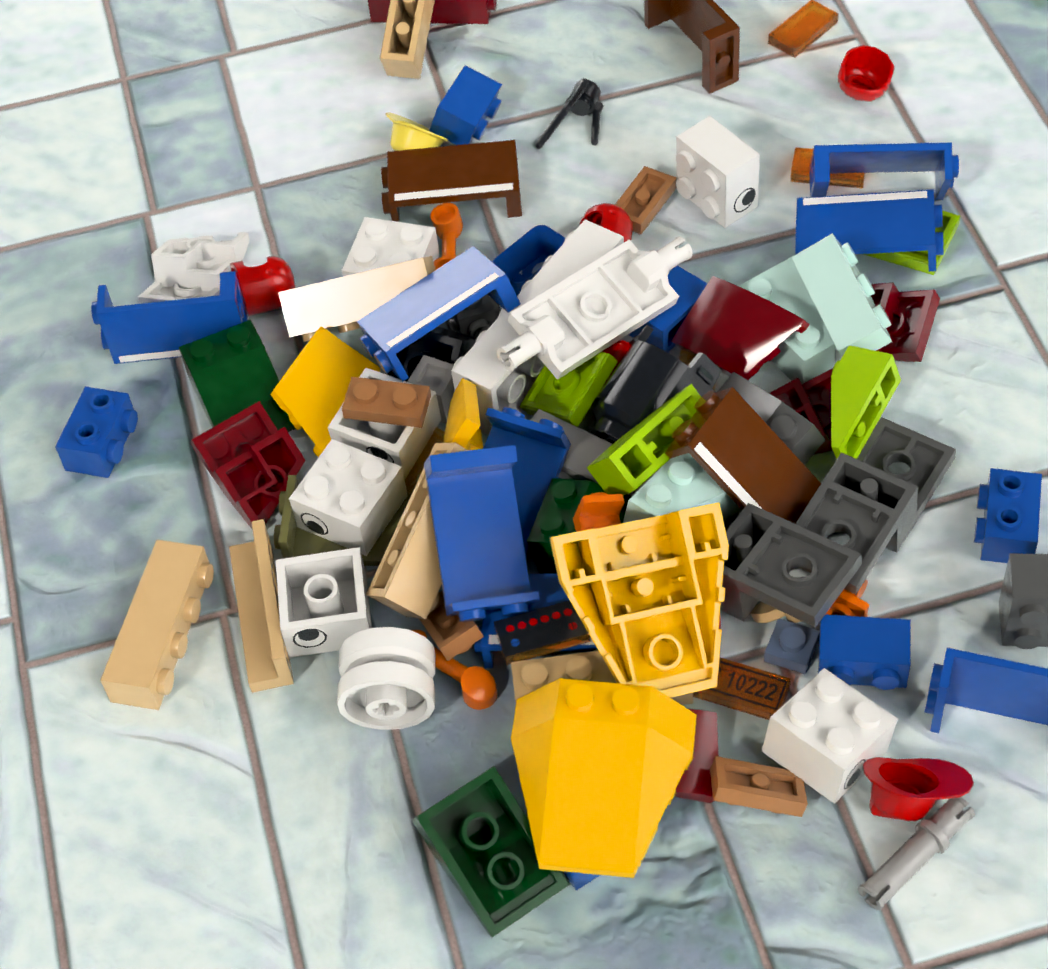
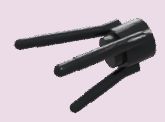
(581, 102)

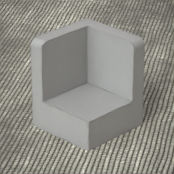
(439, 377)

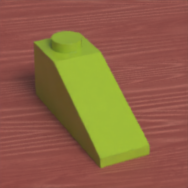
(859, 394)
(643, 448)

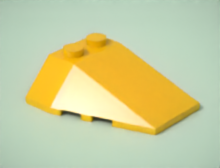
(651, 596)
(598, 771)

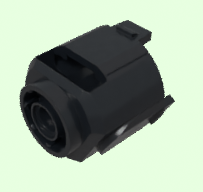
(644, 383)

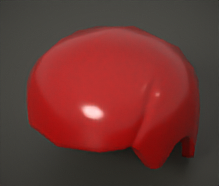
(865, 73)

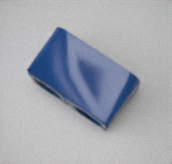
(528, 252)

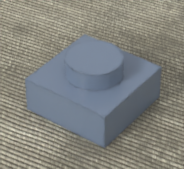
(791, 646)

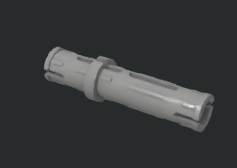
(930, 838)

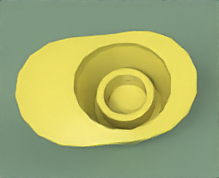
(411, 135)

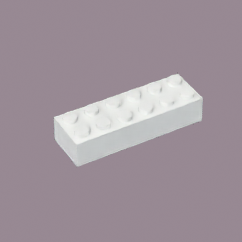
(481, 365)

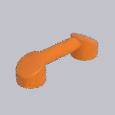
(448, 227)
(476, 682)

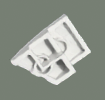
(192, 267)

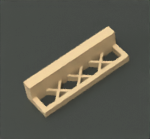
(258, 611)

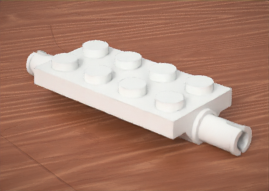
(594, 307)

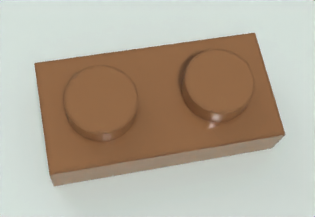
(646, 197)
(386, 402)
(448, 632)
(757, 786)

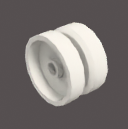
(386, 678)

